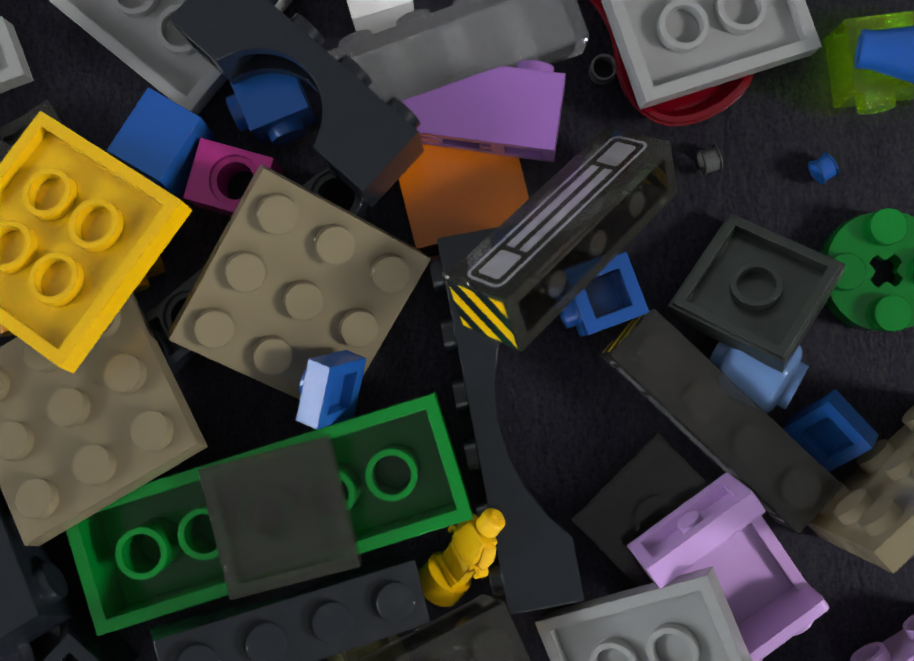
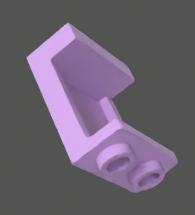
(757, 576)

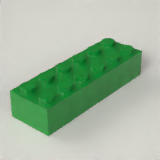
(158, 543)

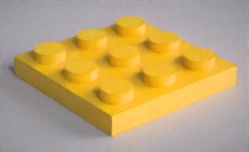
(74, 239)

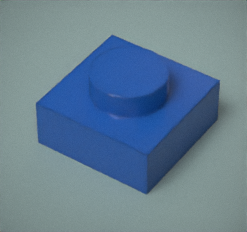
(330, 388)
(831, 431)

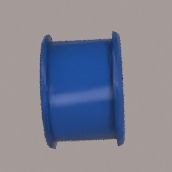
(823, 168)

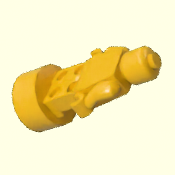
(471, 551)

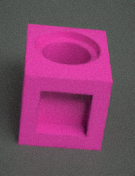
(213, 170)

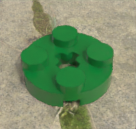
(855, 298)

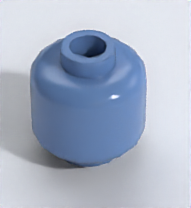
(758, 381)

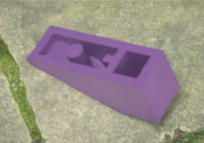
(496, 112)

